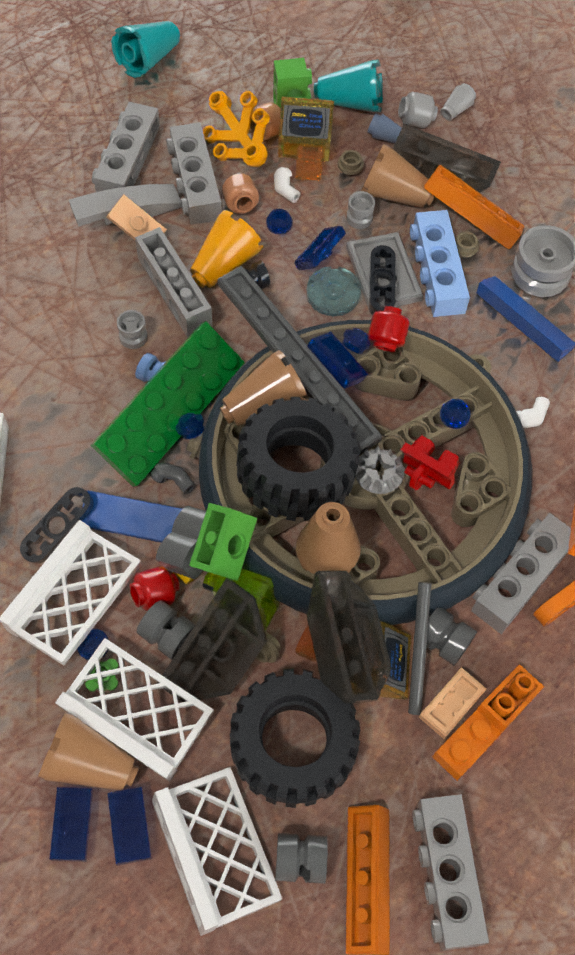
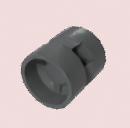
(165, 628)
(447, 636)
(301, 858)

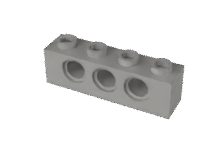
(127, 147)
(195, 173)
(173, 280)
(501, 610)
(449, 814)

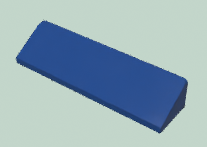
(525, 318)
(130, 517)

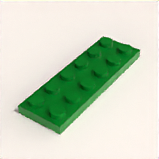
(181, 386)

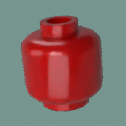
(388, 329)
(152, 586)

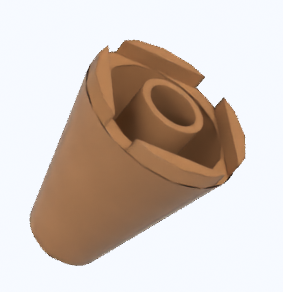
(397, 180)
(264, 385)
(328, 541)
(86, 758)

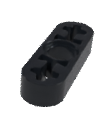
(375, 272)
(46, 547)

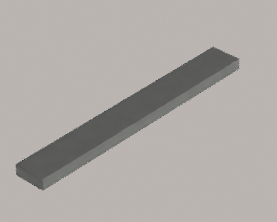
(281, 336)

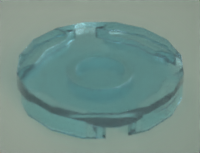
(333, 291)

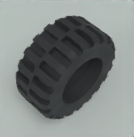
(303, 425)
(284, 782)

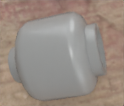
(417, 110)

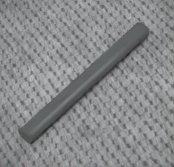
(419, 648)

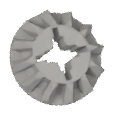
(371, 480)

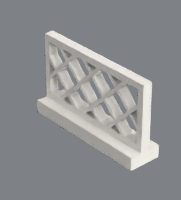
(48, 581)
(118, 733)
(187, 860)

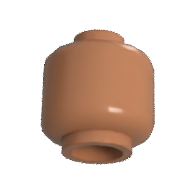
(272, 127)
(240, 193)

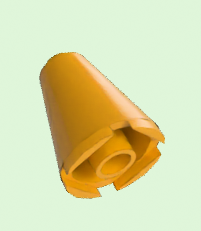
(225, 249)

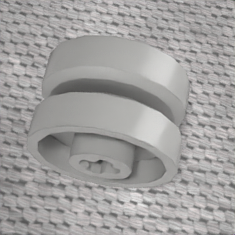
(544, 261)

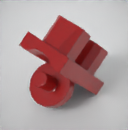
(425, 469)

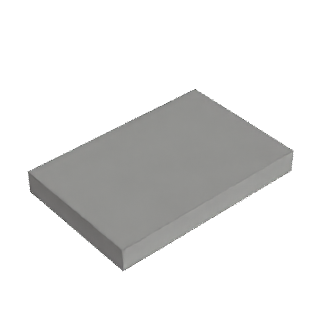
(406, 285)

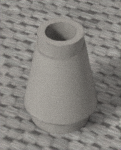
(459, 100)

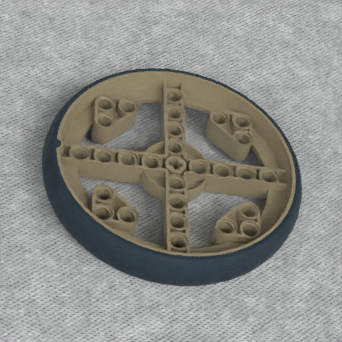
(503, 470)

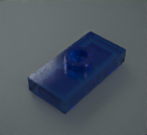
(320, 248)
(337, 360)
(71, 824)
(129, 826)

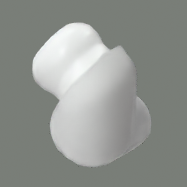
(283, 186)
(534, 416)

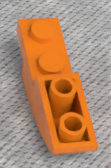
(488, 722)

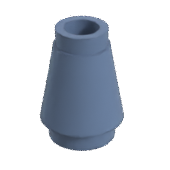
(384, 128)

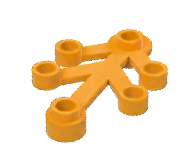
(221, 104)

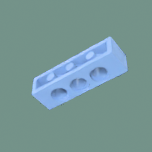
(439, 263)

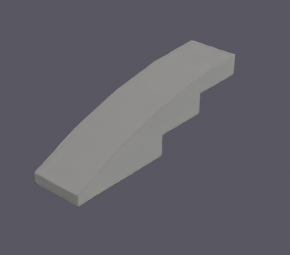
(152, 198)

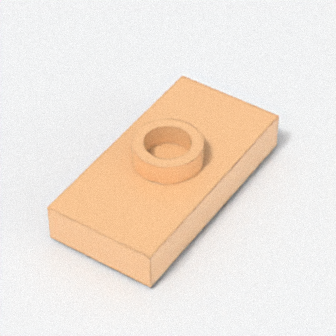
(132, 218)
(452, 703)

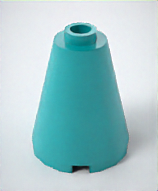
(143, 45)
(353, 87)

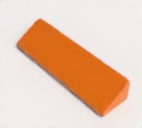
(474, 207)
(368, 881)

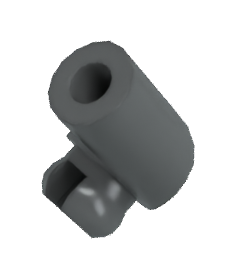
(176, 473)

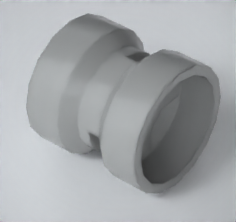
(360, 210)
(132, 329)

